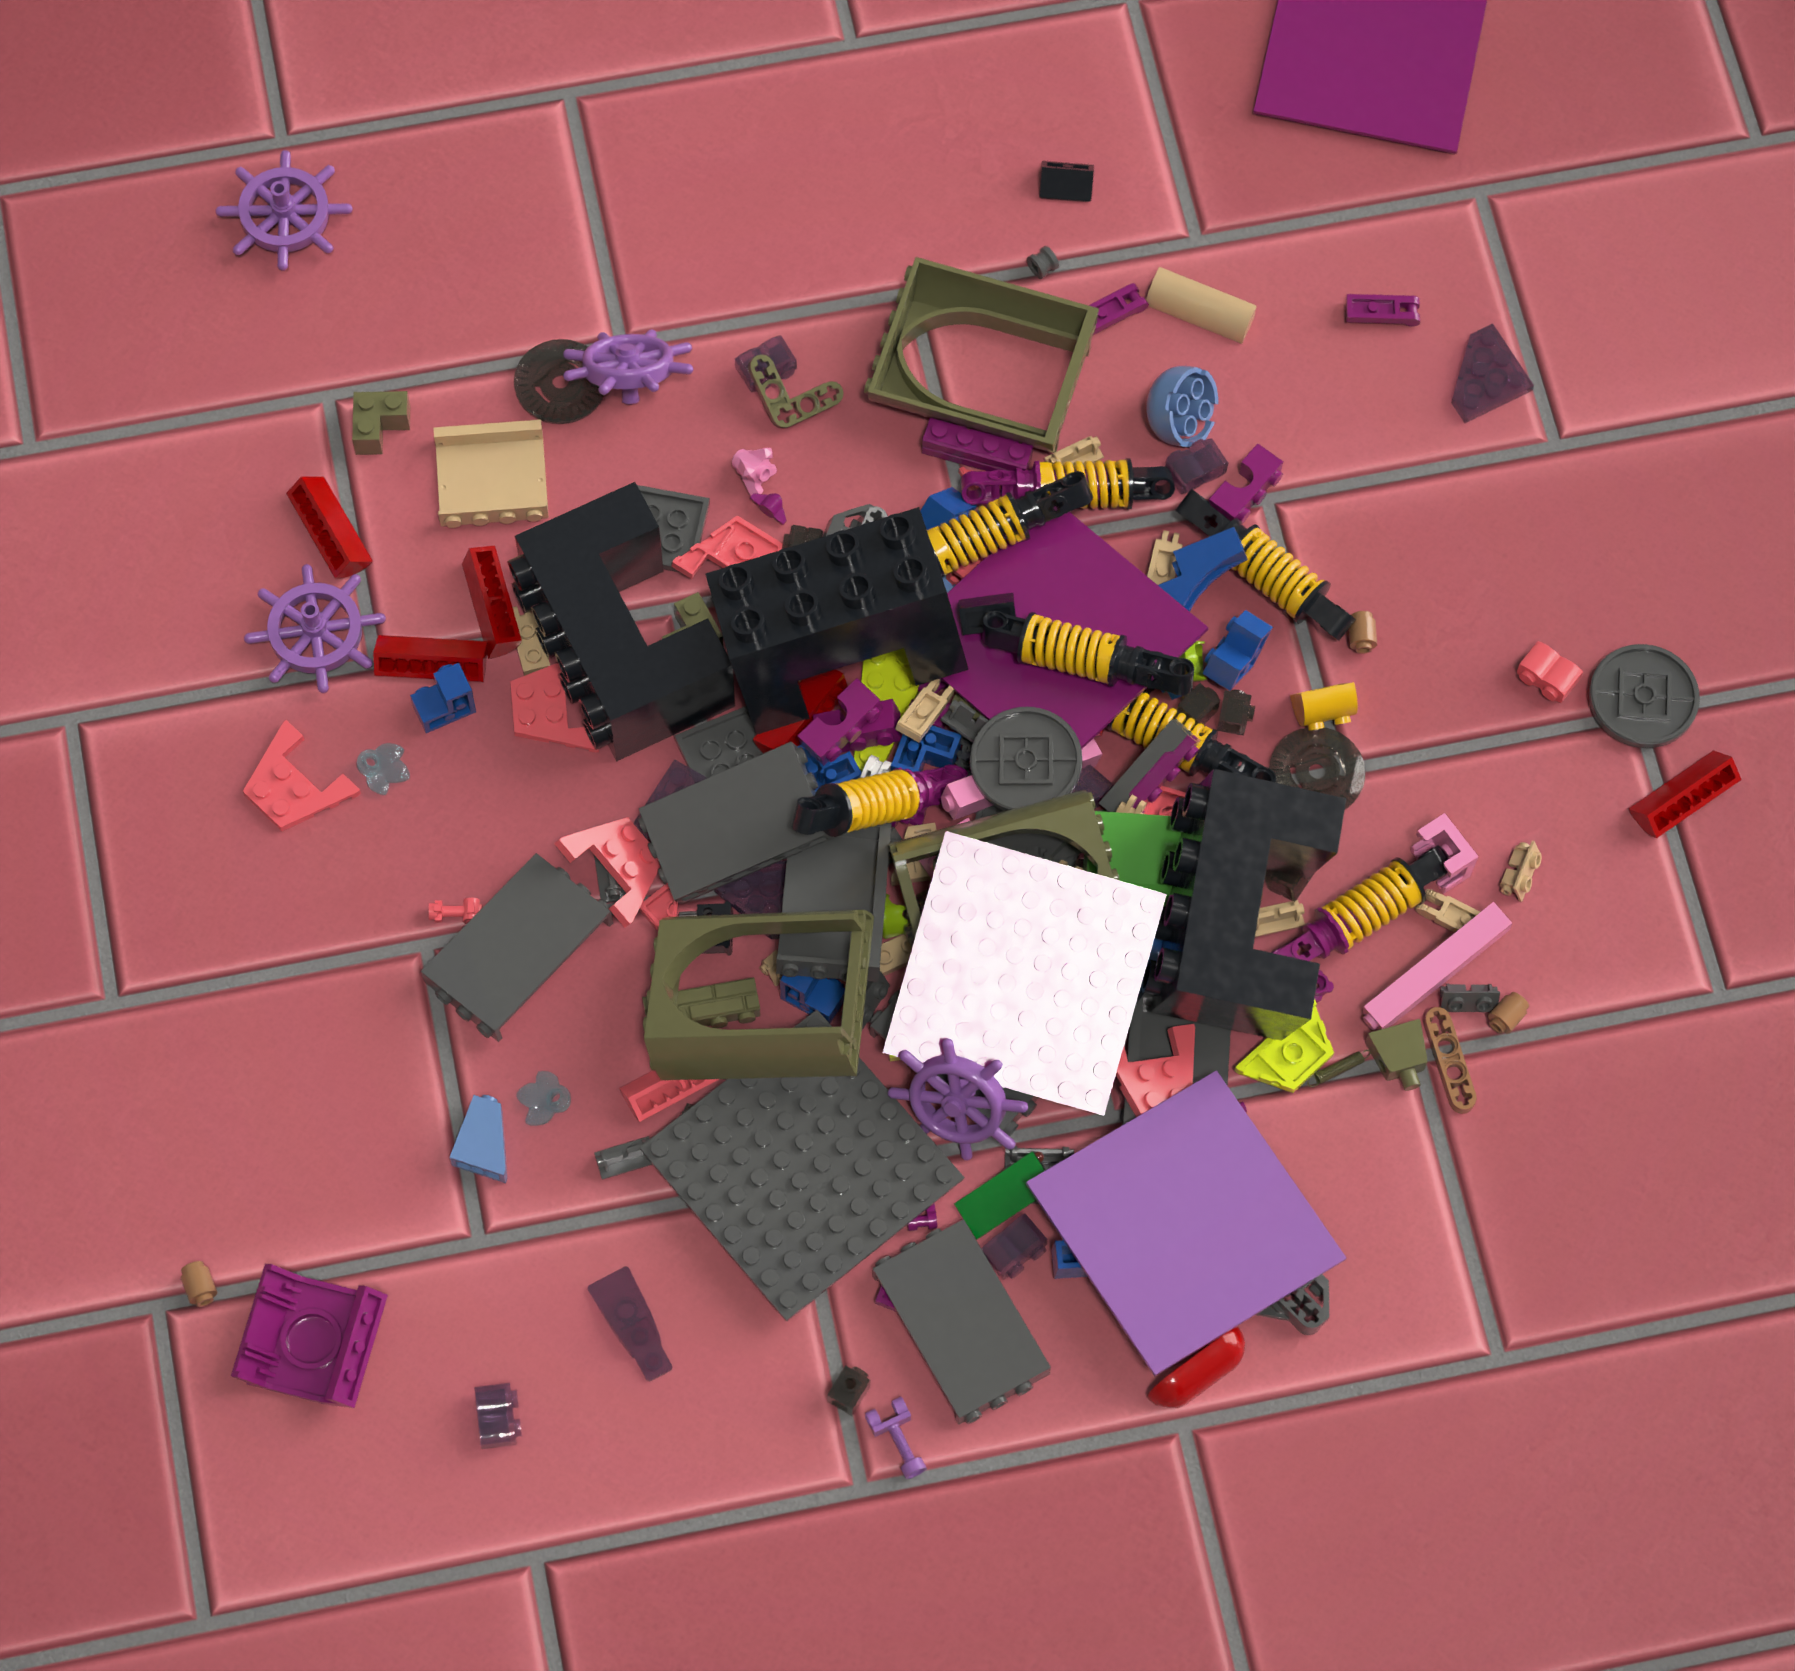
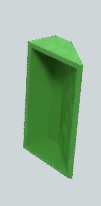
(1138, 848)

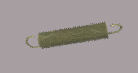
(1338, 1068)

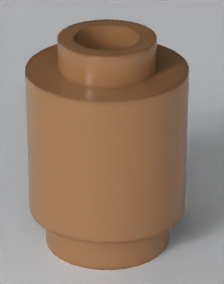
(1363, 632)
(1508, 1013)
(198, 1284)

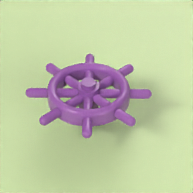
(283, 209)
(628, 363)
(314, 628)
(958, 1098)

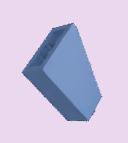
(482, 1140)

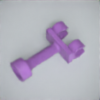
(912, 1466)

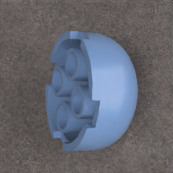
(1178, 401)

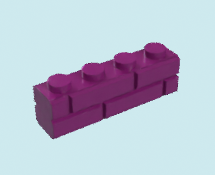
(974, 447)

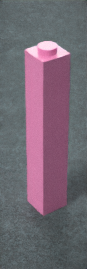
(964, 798)
(1436, 968)

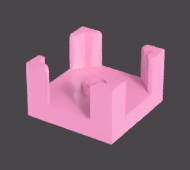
(1455, 847)

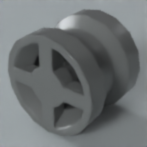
(1043, 262)

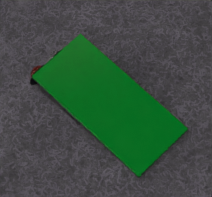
(1001, 1195)

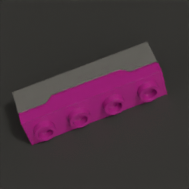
(1154, 767)

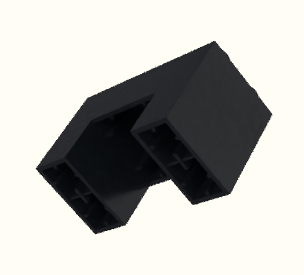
(572, 583)
(831, 608)
(1207, 959)

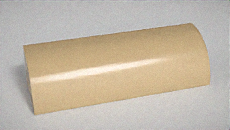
(1201, 305)

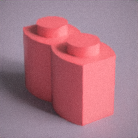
(1549, 672)

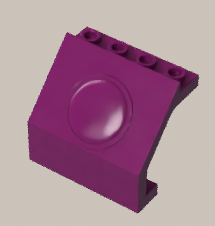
(309, 1337)

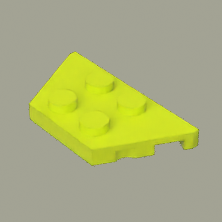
(1292, 1060)

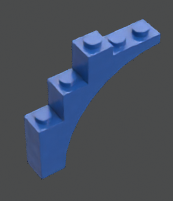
(1200, 566)

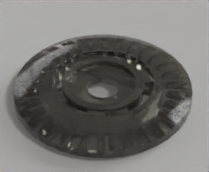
(539, 369)
(1318, 746)

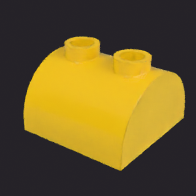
(1325, 704)

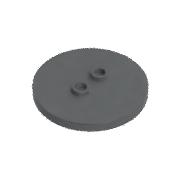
(1644, 696)
(1025, 758)

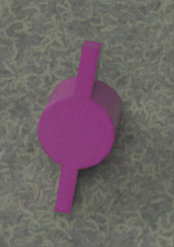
(770, 505)

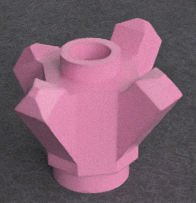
(754, 468)

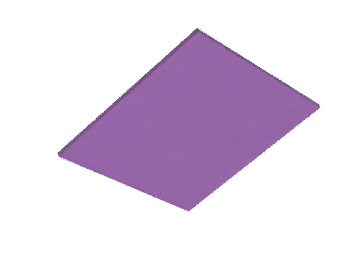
(1185, 1222)

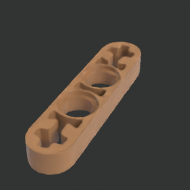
(1453, 1059)

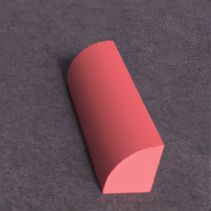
(651, 1094)

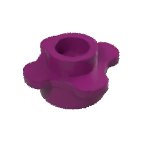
(1325, 986)

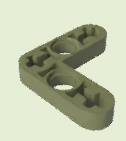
(783, 401)

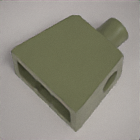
(1399, 1052)

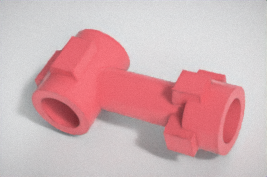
(470, 908)

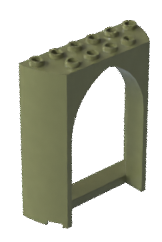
(950, 296)
(1062, 817)
(697, 1052)

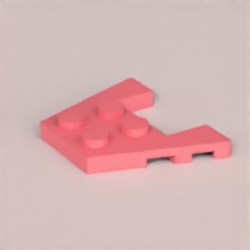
(726, 546)
(542, 711)
(284, 792)
(624, 855)
(1156, 1080)

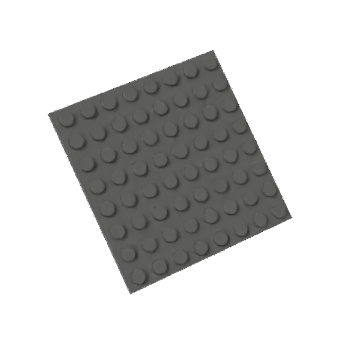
(801, 1175)

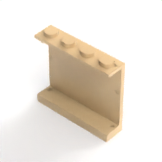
(491, 473)

